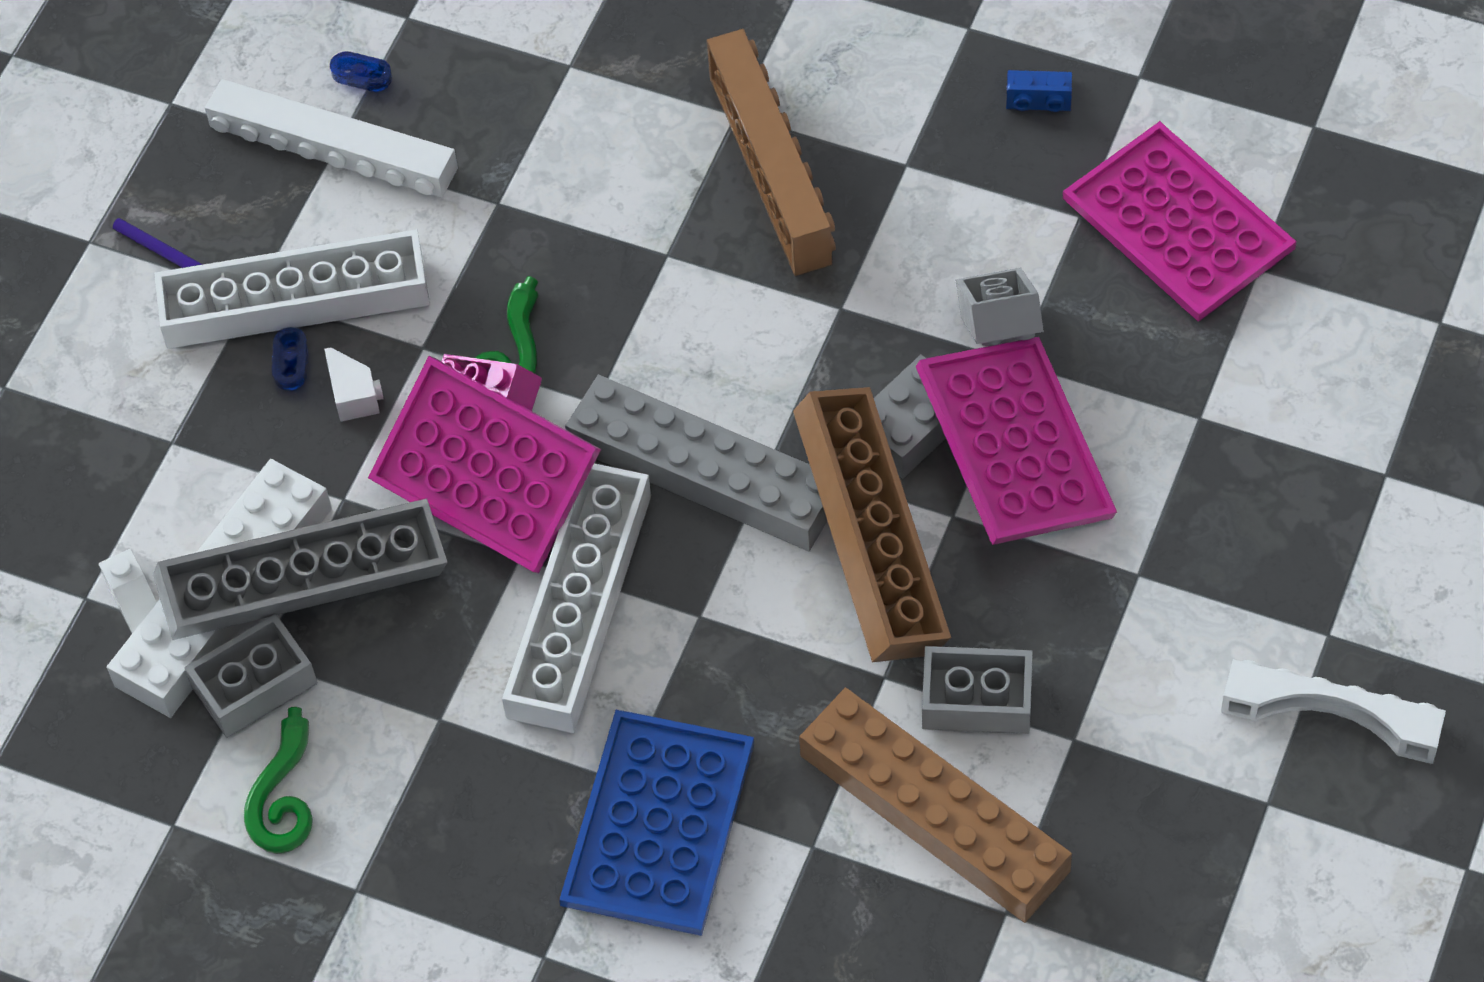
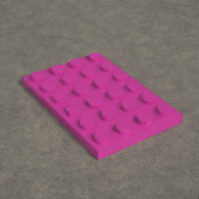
(1179, 220)
(1015, 440)
(484, 464)

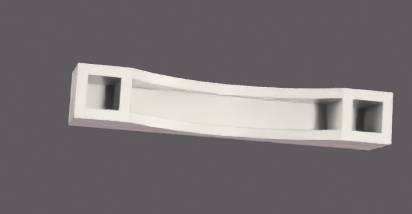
(1405, 726)

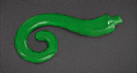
(518, 311)
(292, 747)

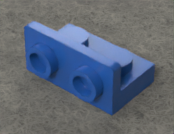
(1039, 90)

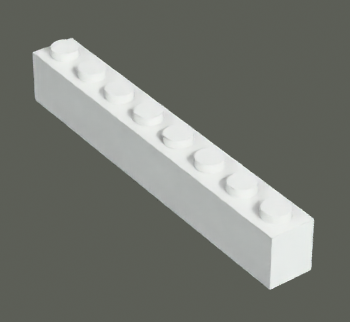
(331, 138)

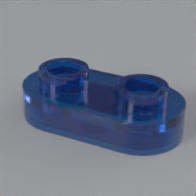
(362, 71)
(290, 361)

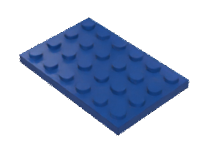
(657, 822)

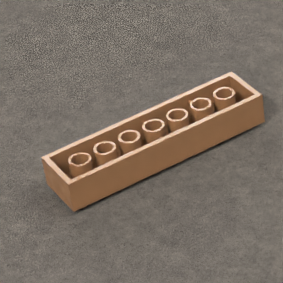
(771, 152)
(871, 524)
(935, 804)

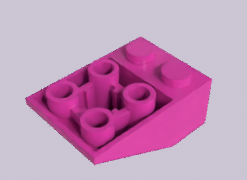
(505, 378)

